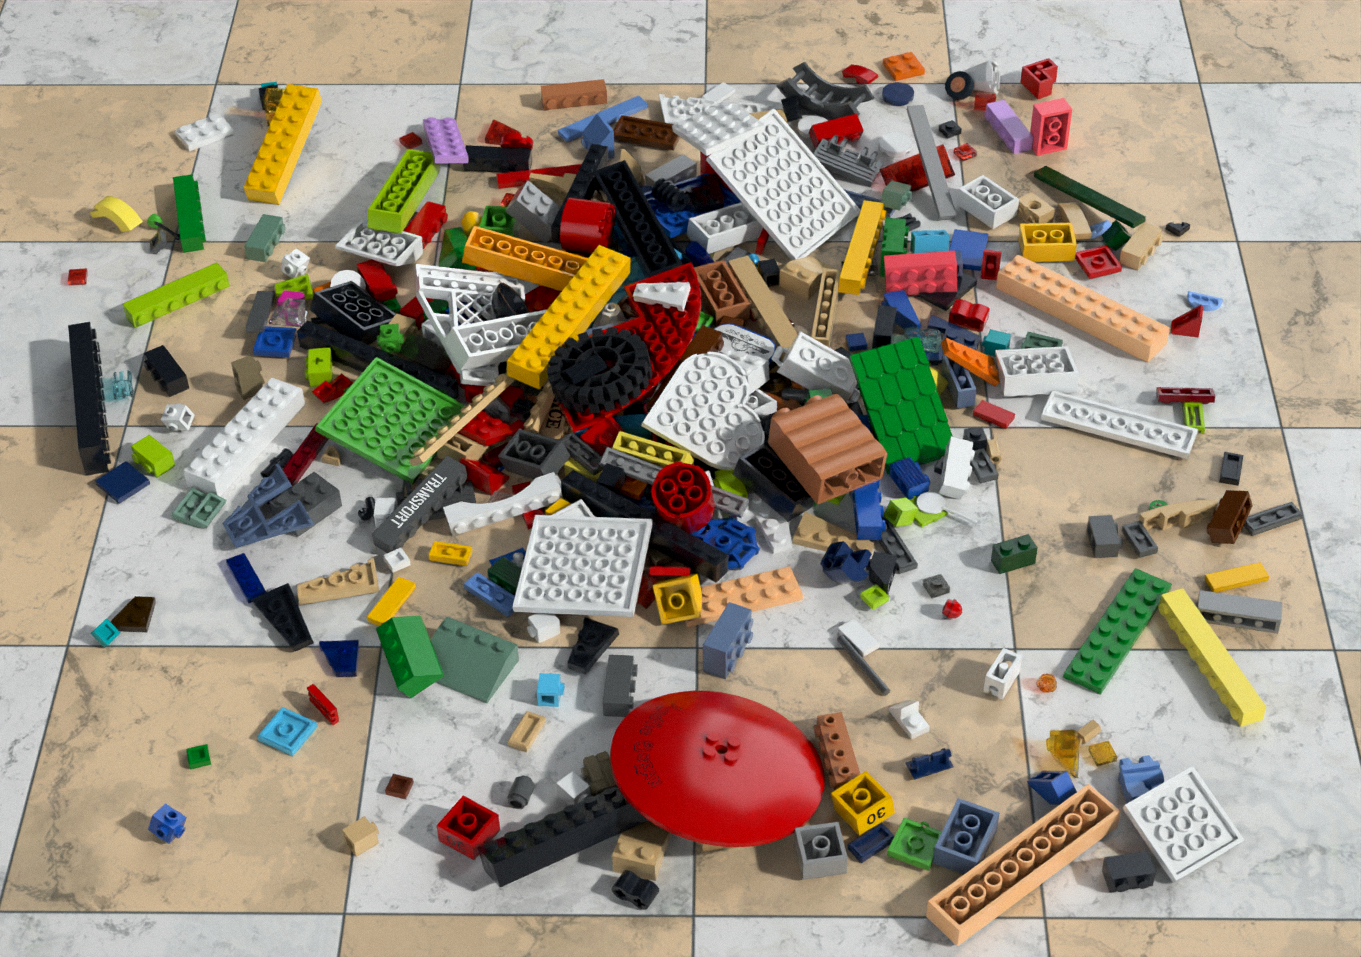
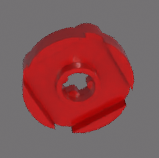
(514, 140)

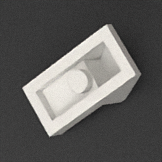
(909, 718)

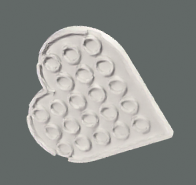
(707, 411)

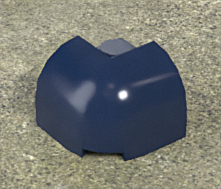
(844, 564)

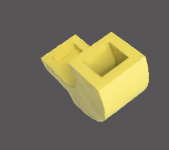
(118, 212)

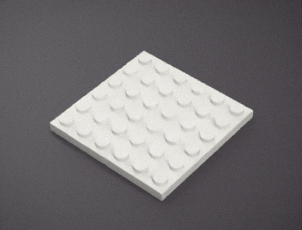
(583, 566)

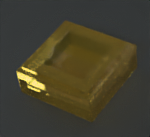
(1102, 753)

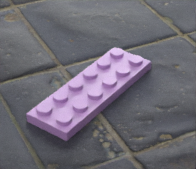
(445, 140)

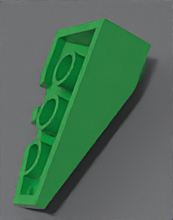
(453, 249)

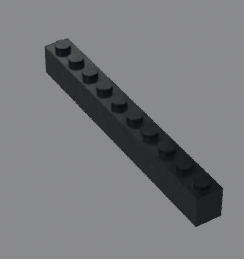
(360, 355)
(664, 535)

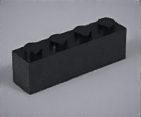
(497, 159)

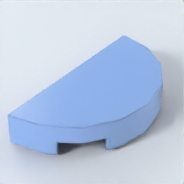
(1099, 228)
(1208, 302)

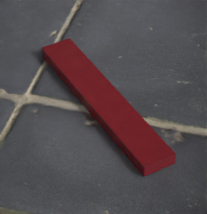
(304, 456)

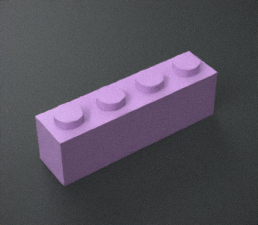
(1008, 126)

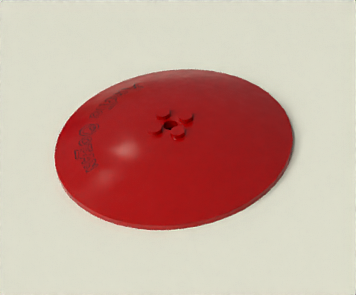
(744, 798)

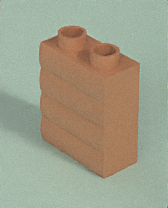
(826, 447)

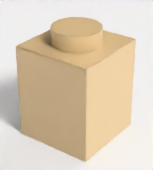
(360, 836)

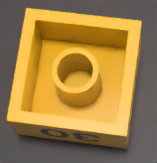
(863, 803)

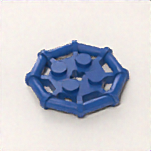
(732, 537)

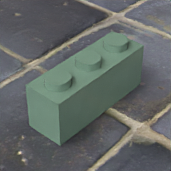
(264, 238)

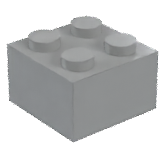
(820, 850)

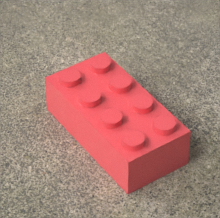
(921, 272)

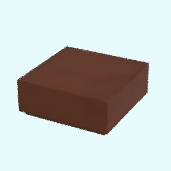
(399, 786)

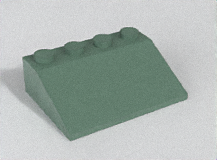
(472, 659)

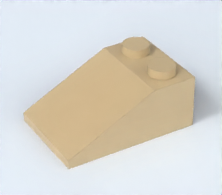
(803, 276)
(641, 850)

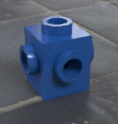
(167, 824)

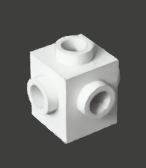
(294, 264)
(177, 417)

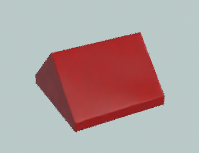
(484, 476)

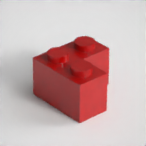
(1039, 77)

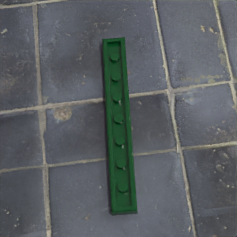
(1090, 197)

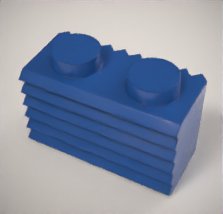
(909, 478)

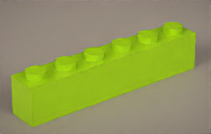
(175, 295)

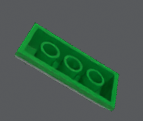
(409, 654)

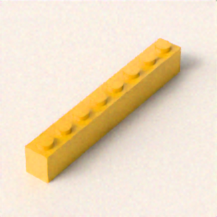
(862, 248)

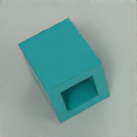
(996, 341)

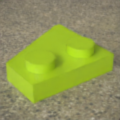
(296, 284)

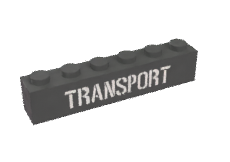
(420, 505)

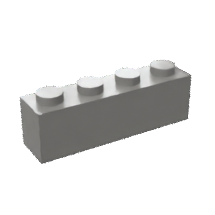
(1240, 611)

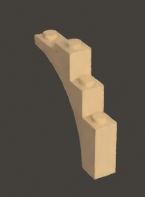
(553, 185)

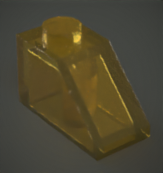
(1065, 749)

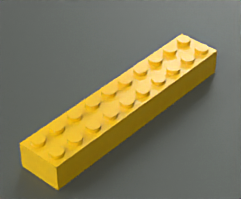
(569, 315)

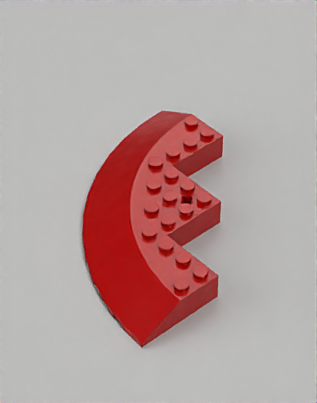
(663, 331)

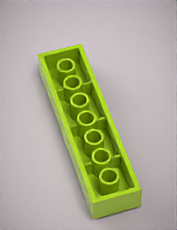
(403, 191)

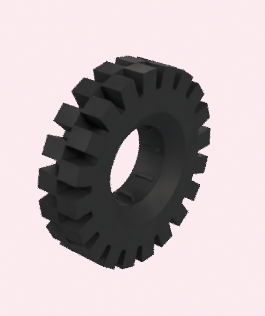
(623, 380)

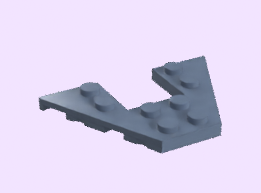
(248, 522)

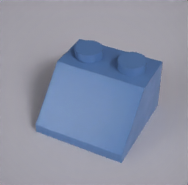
(599, 133)

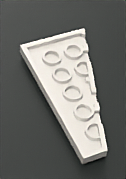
(681, 109)

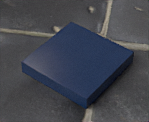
(122, 482)

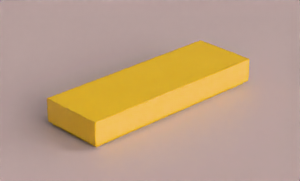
(1236, 577)
(391, 601)

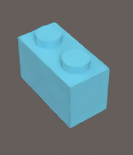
(929, 241)

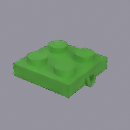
(914, 843)

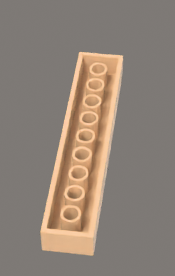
(1083, 308)
(1022, 864)

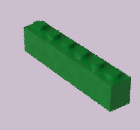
(189, 213)

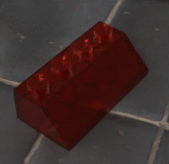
(911, 170)

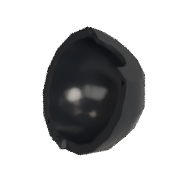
(507, 302)

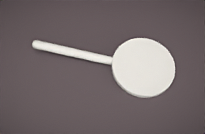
(934, 503)

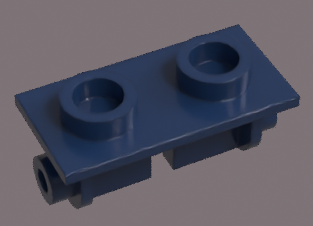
(930, 764)

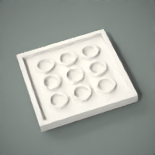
(718, 127)
(1183, 824)

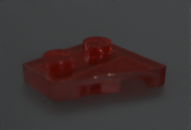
(497, 131)

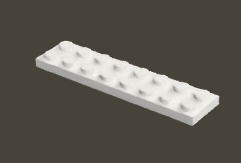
(1119, 424)

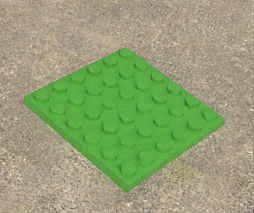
(388, 418)

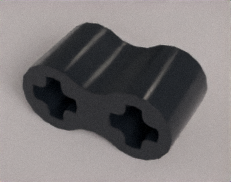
(635, 889)

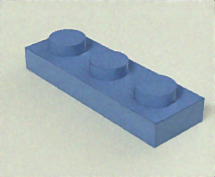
(490, 593)

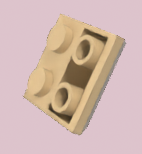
(462, 447)

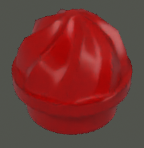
(952, 609)

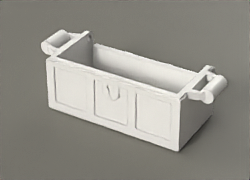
(817, 367)

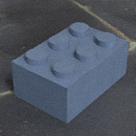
(727, 640)
(965, 837)

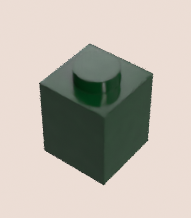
(1115, 236)

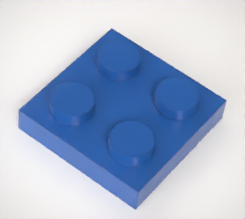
(275, 342)

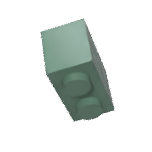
(896, 195)

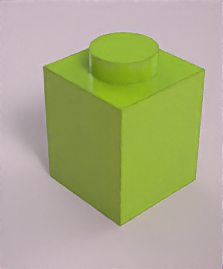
(900, 512)

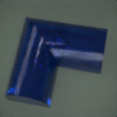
(698, 254)

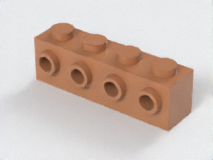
(836, 748)

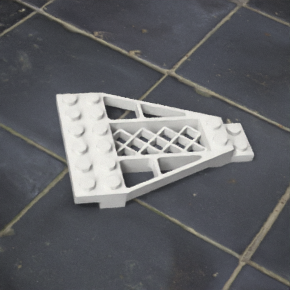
(459, 287)

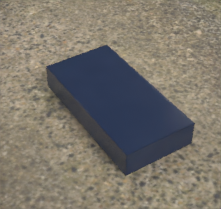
(871, 842)

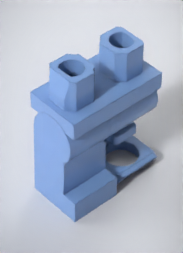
(1139, 777)

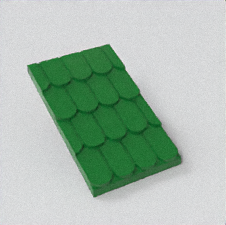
(902, 401)

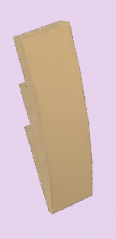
(1073, 214)
(1180, 513)

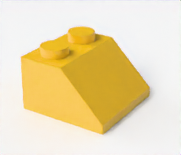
(678, 599)

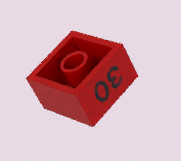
(468, 827)

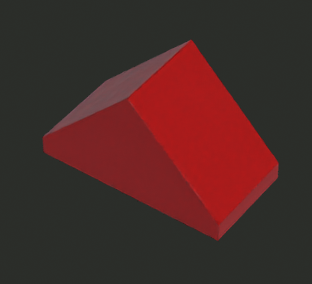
(1188, 323)

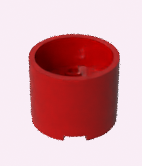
(586, 225)
(687, 511)

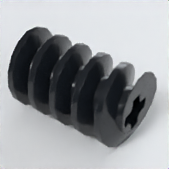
(670, 195)

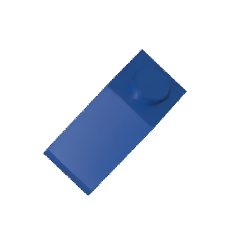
(1053, 786)

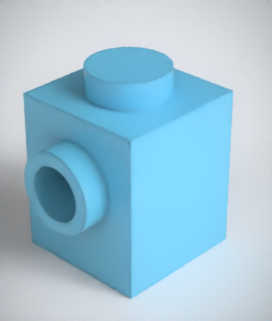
(549, 689)

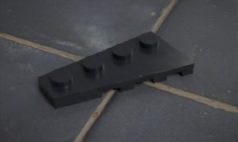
(285, 616)

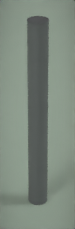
(863, 665)

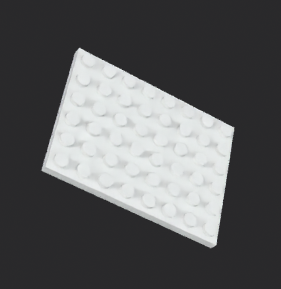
(785, 187)

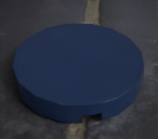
(898, 94)

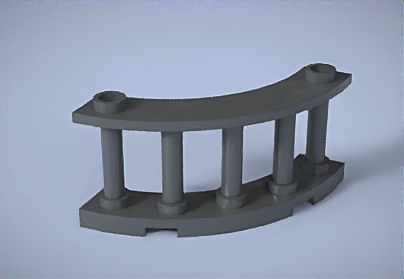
(848, 97)

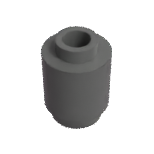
(520, 792)

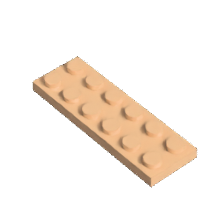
(752, 592)

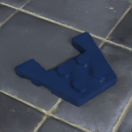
(953, 333)

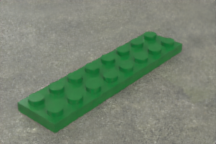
(1117, 631)

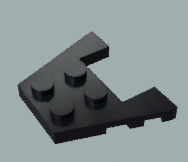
(705, 197)

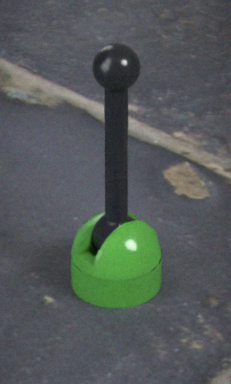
(156, 222)

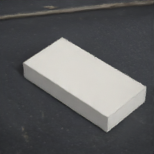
(720, 92)
(858, 637)

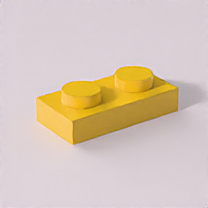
(450, 553)

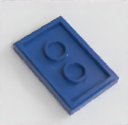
(971, 246)

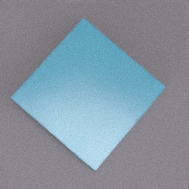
(287, 731)

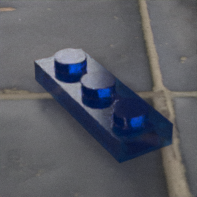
(245, 577)

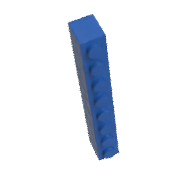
(867, 505)

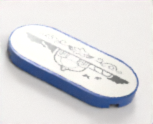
(746, 341)

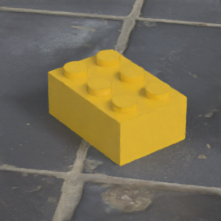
(1047, 242)

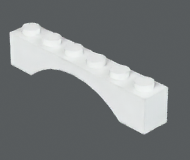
(469, 516)

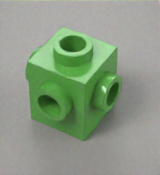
(390, 338)

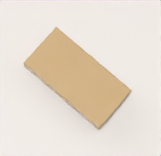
(526, 731)

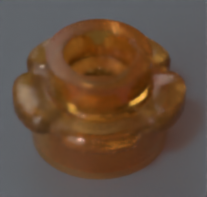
(1047, 683)

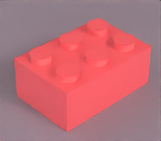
(1050, 126)

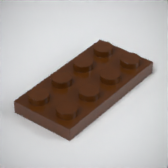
(645, 132)

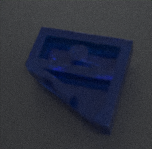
(341, 656)

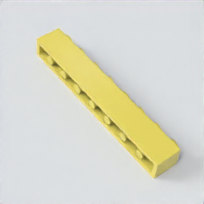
(1212, 657)

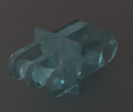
(122, 387)

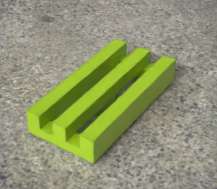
(1201, 427)

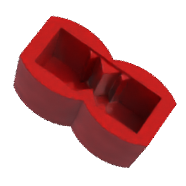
(969, 315)

